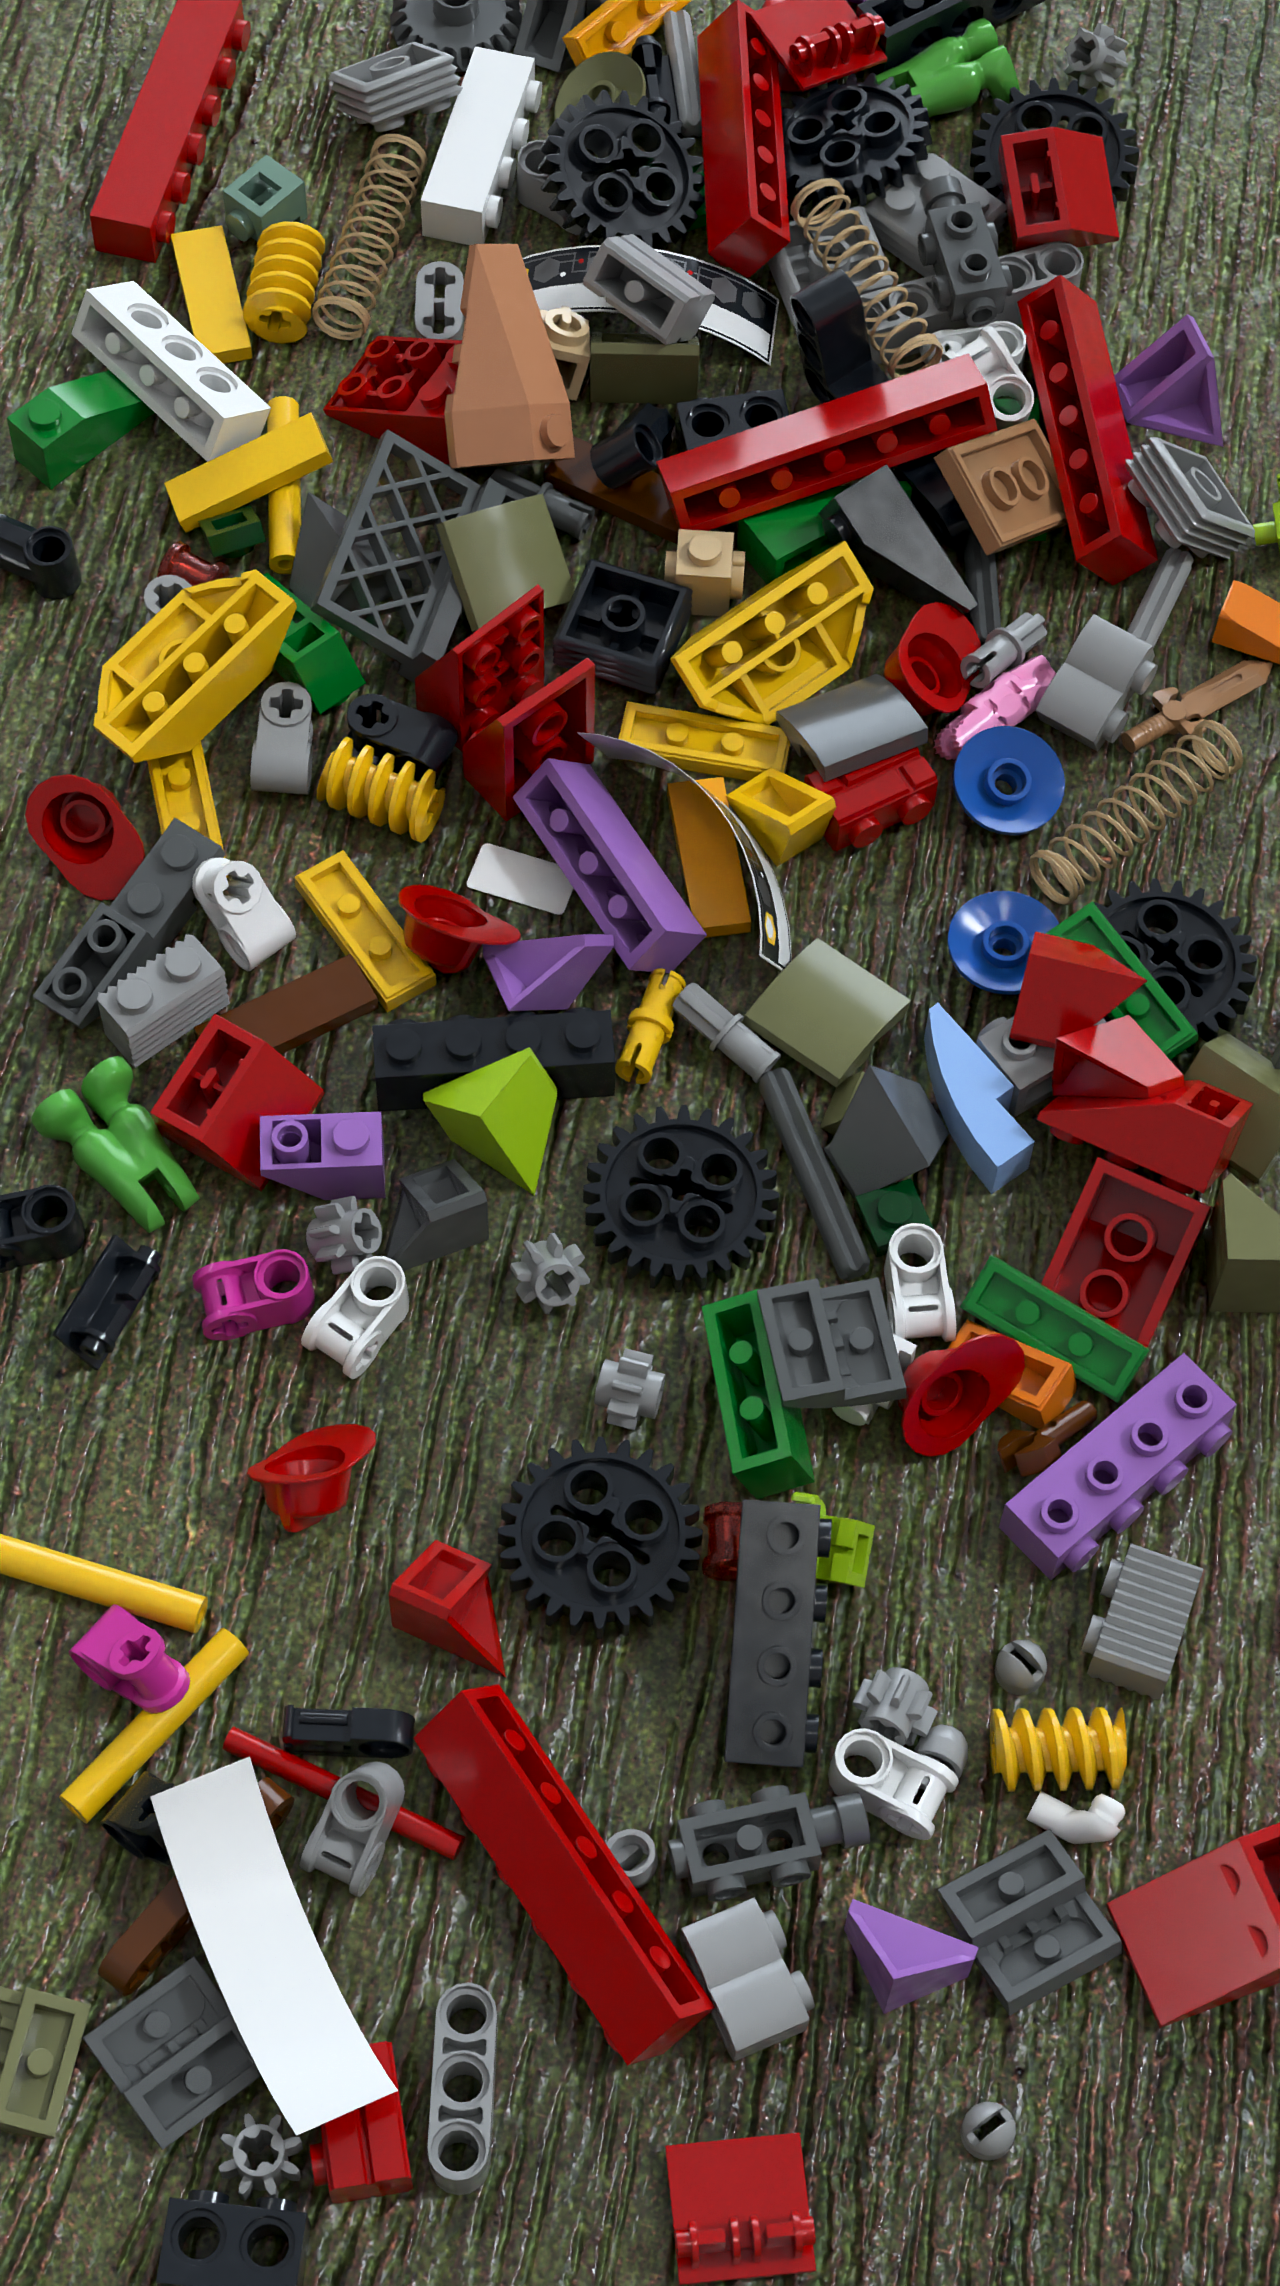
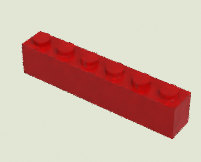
(169, 128)
(742, 143)
(1086, 430)
(828, 445)
(563, 1874)

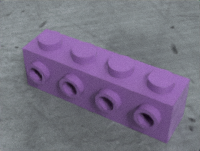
(609, 866)
(1118, 1467)

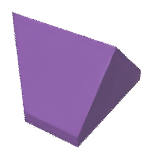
(1173, 386)
(546, 970)
(904, 1957)

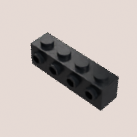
(420, 1056)
(773, 1633)

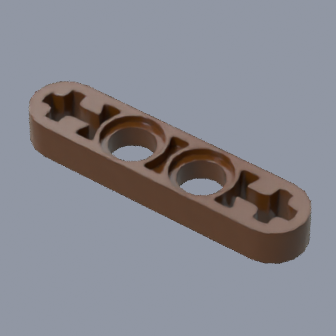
(168, 1918)

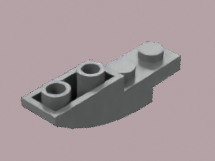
(133, 928)

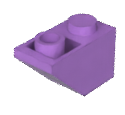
(325, 1153)

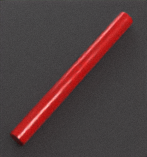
(322, 1781)

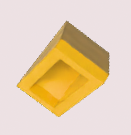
(782, 813)

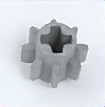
(1096, 57)
(343, 1234)
(560, 1286)
(629, 1389)
(896, 1705)
(254, 2139)

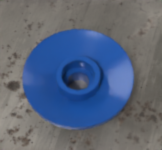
(1023, 763)
(993, 923)

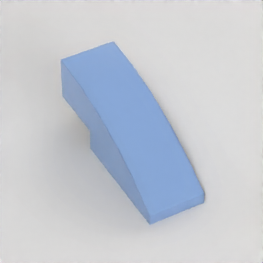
(975, 1103)

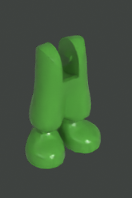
(956, 70)
(125, 1153)

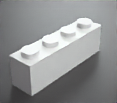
(480, 147)

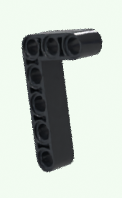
(840, 362)

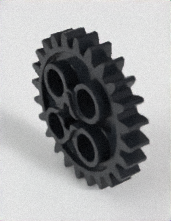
(1046, 110)
(611, 133)
(854, 135)
(1193, 934)
(664, 1242)
(569, 1580)

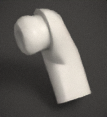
(1075, 1825)

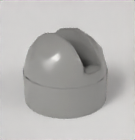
(1013, 1674)
(946, 1746)
(628, 1848)
(998, 2141)

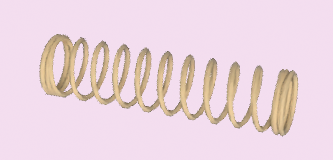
(347, 303)
(917, 341)
(1064, 869)

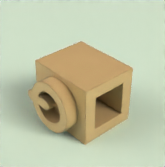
(570, 344)
(707, 567)

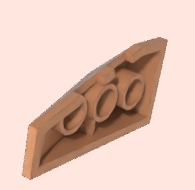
(508, 384)

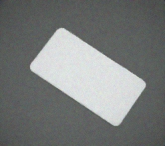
(520, 879)

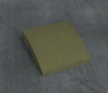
(503, 556)
(826, 1012)
(37, 2058)

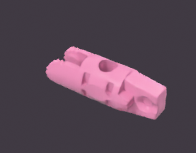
(1000, 703)

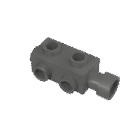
(956, 244)
(744, 1834)

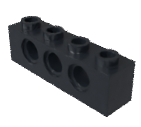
(919, 23)

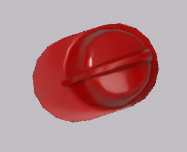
(929, 659)
(84, 834)
(449, 927)
(957, 1390)
(312, 1473)

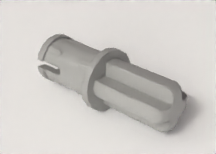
(1004, 649)
(725, 1031)

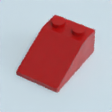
(539, 727)
(1126, 1249)

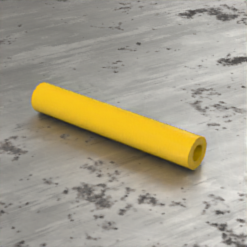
(284, 502)
(101, 1584)
(151, 1730)

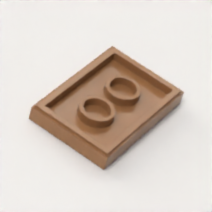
(1005, 485)

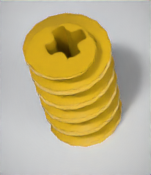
(283, 281)
(380, 791)
(1058, 1748)

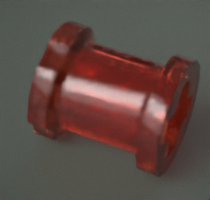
(192, 568)
(723, 1540)

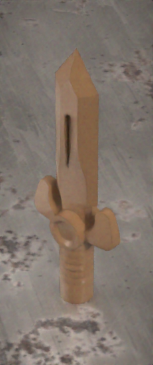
(1196, 703)

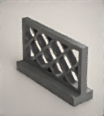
(440, 602)

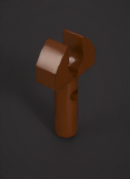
(1040, 1449)

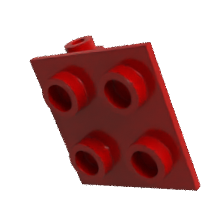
(820, 39)
(740, 2209)

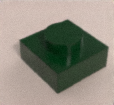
(232, 532)
(887, 1210)

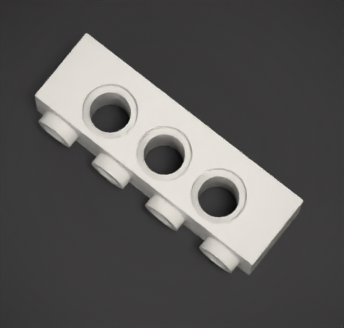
(169, 369)

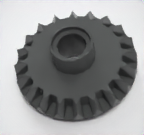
(457, 26)

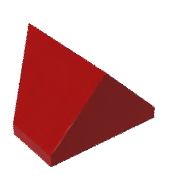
(1068, 989)
(1112, 1062)
(449, 1605)

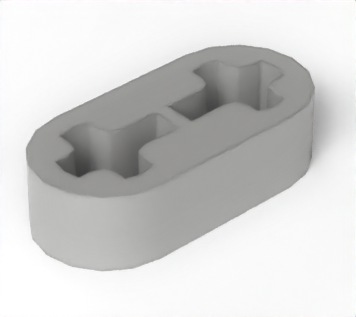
(431, 308)

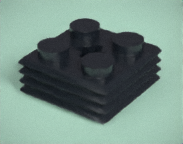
(617, 598)

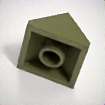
(642, 369)
(1249, 1075)
(1242, 1252)

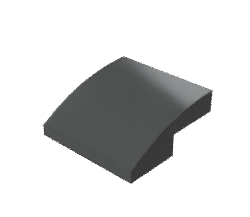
(853, 726)
(831, 1344)
(1030, 1921)
(174, 2053)

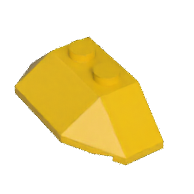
(780, 640)
(192, 665)

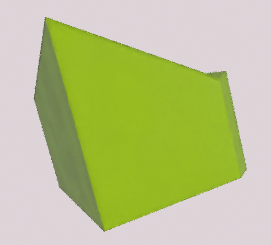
(500, 1115)

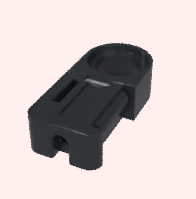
(348, 1732)

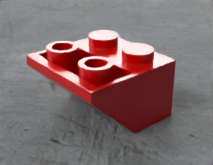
(1057, 188)
(223, 1091)

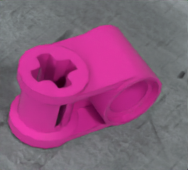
(249, 1295)
(131, 1661)

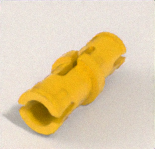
(649, 1026)

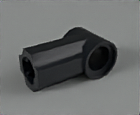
(633, 446)
(40, 556)

